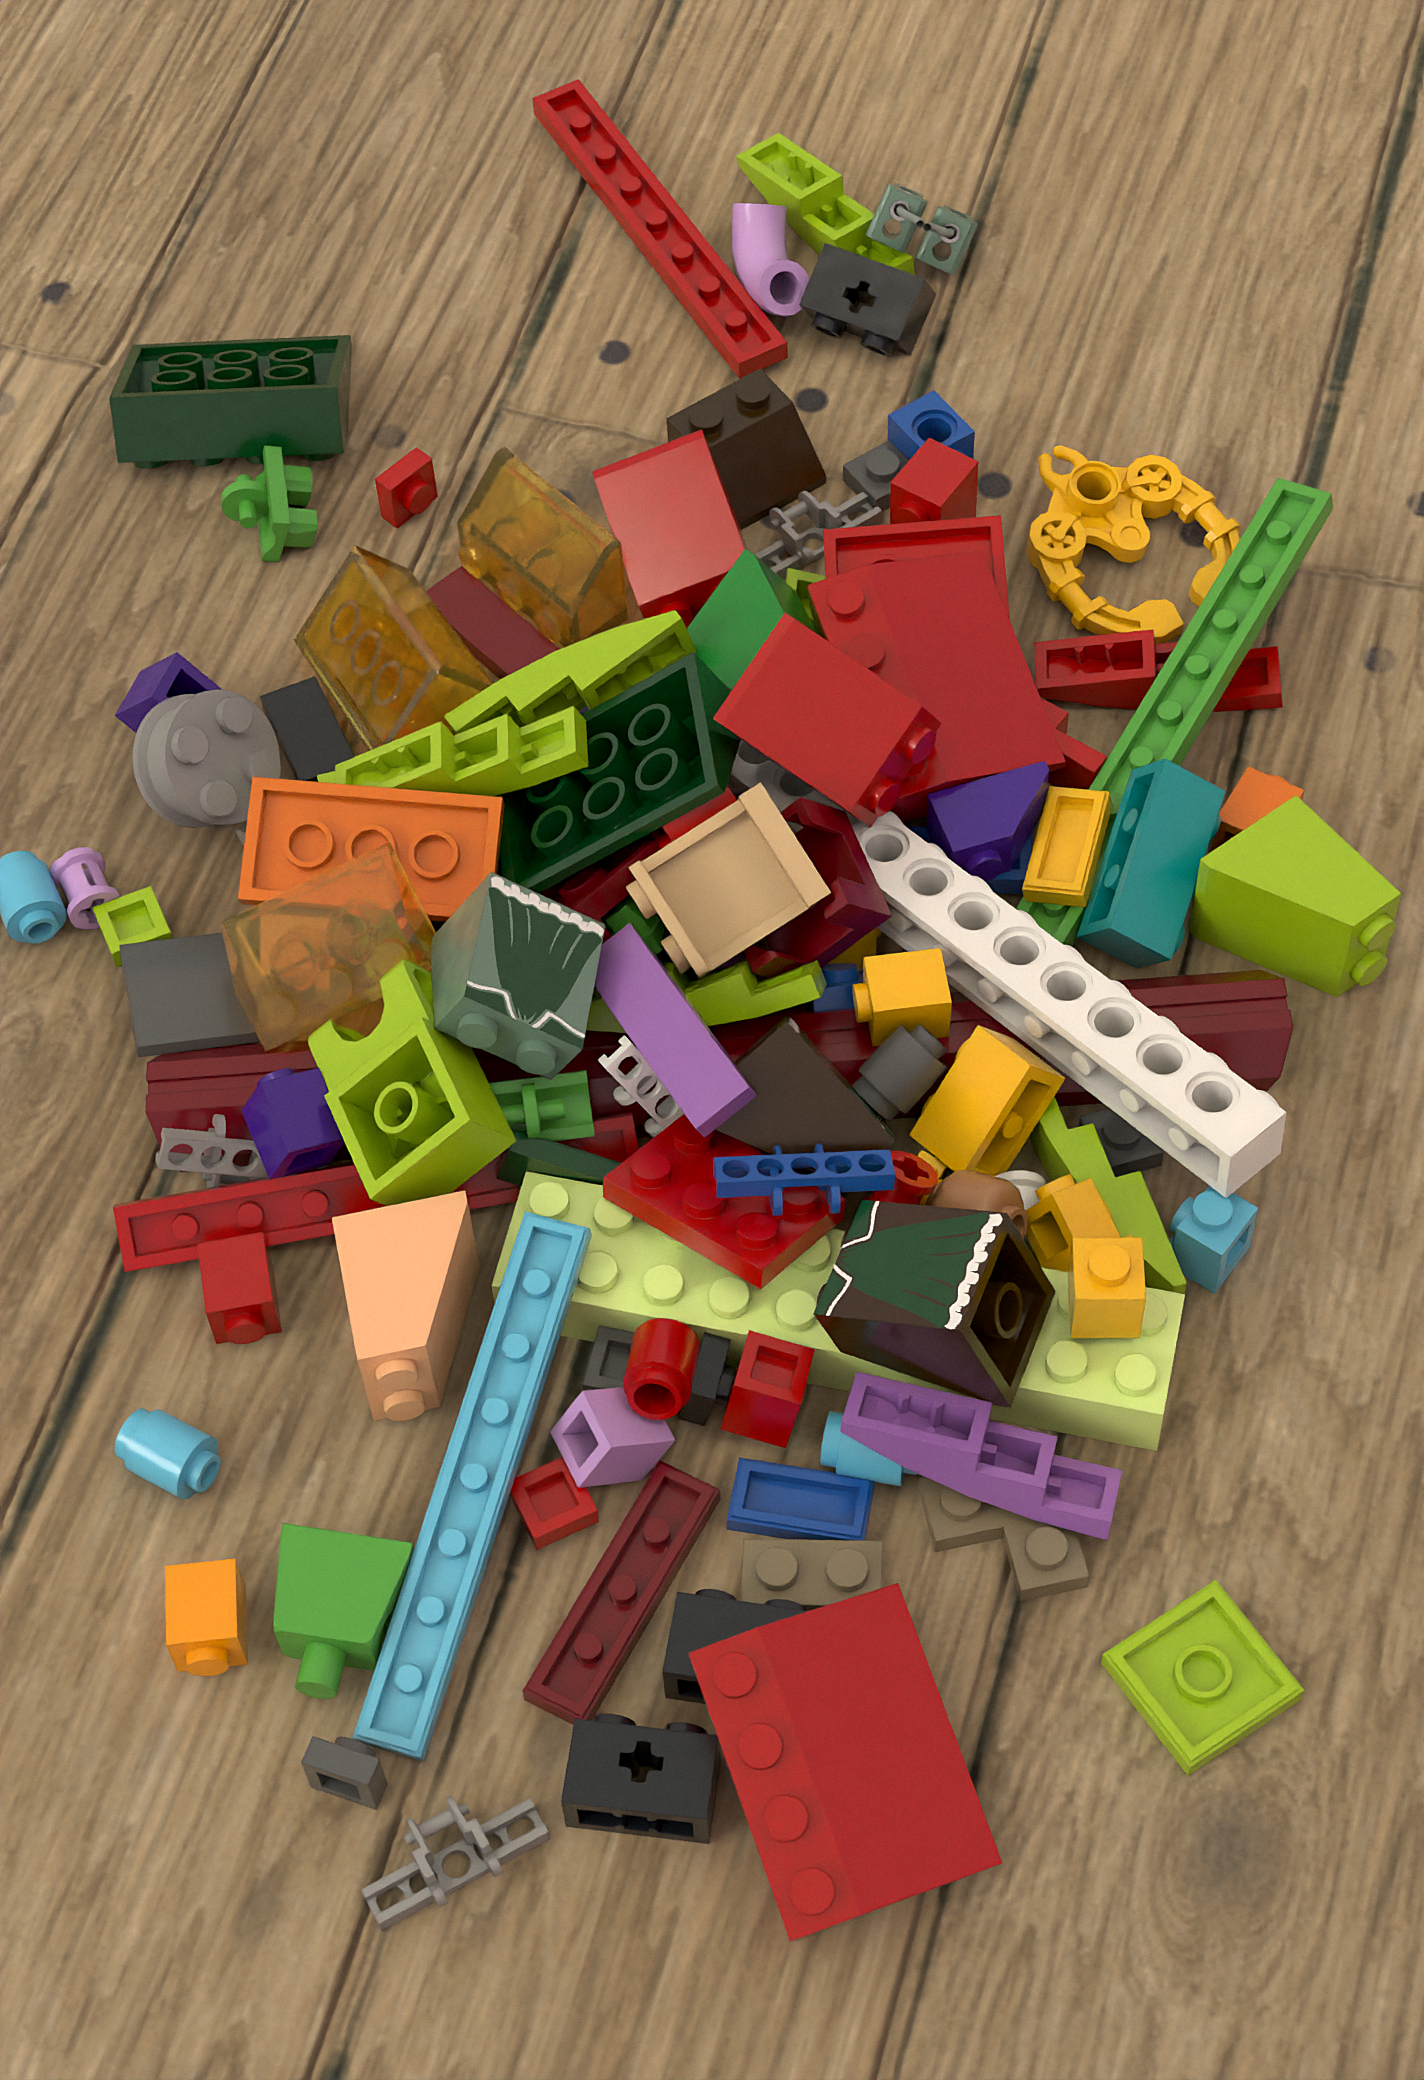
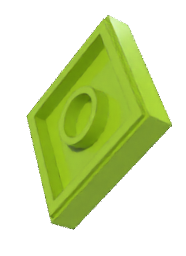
(1202, 1677)

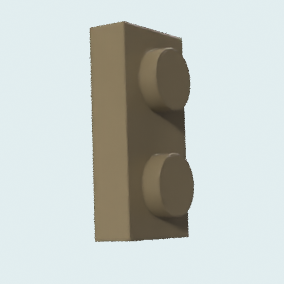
(809, 1570)

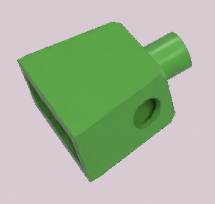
(335, 1601)

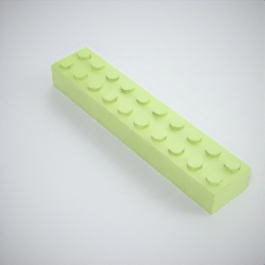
(639, 1274)

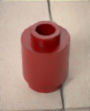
(661, 1368)

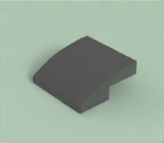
(183, 996)

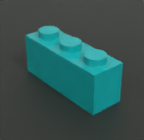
(1151, 864)

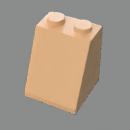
(407, 1297)

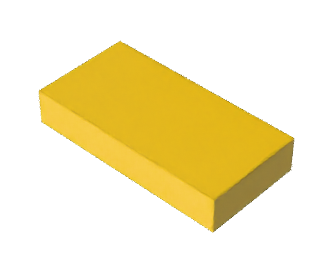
(1067, 846)

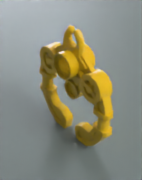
(1116, 524)

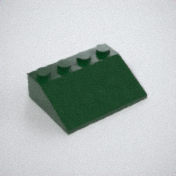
(232, 400)
(648, 764)

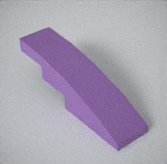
(669, 1032)
(992, 1462)

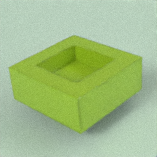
(131, 920)

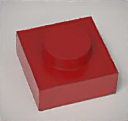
(406, 488)
(552, 1503)

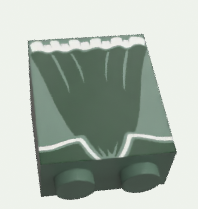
(516, 975)

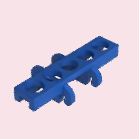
(771, 1173)

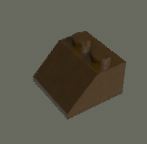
(755, 445)

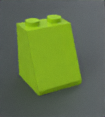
(1296, 901)

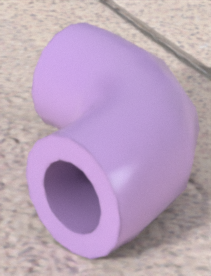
(763, 258)

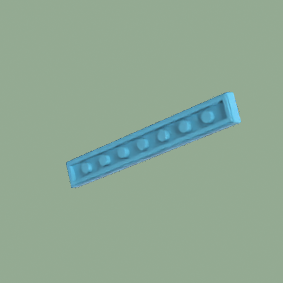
(472, 1488)

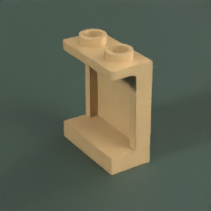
(727, 883)

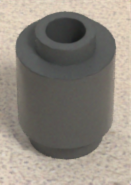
(901, 1071)

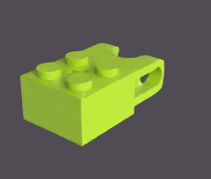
(409, 1096)

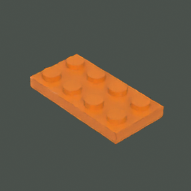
(312, 827)

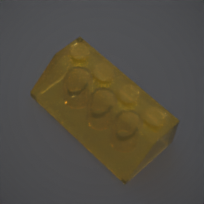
(387, 651)

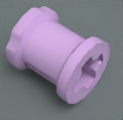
(82, 886)

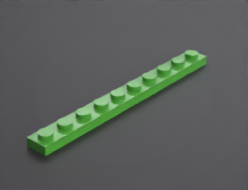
(1205, 657)

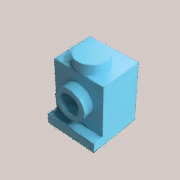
(1212, 1236)

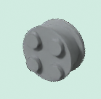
(200, 756)

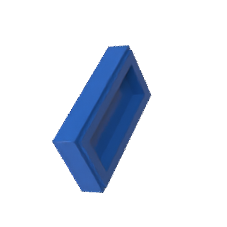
(798, 1502)

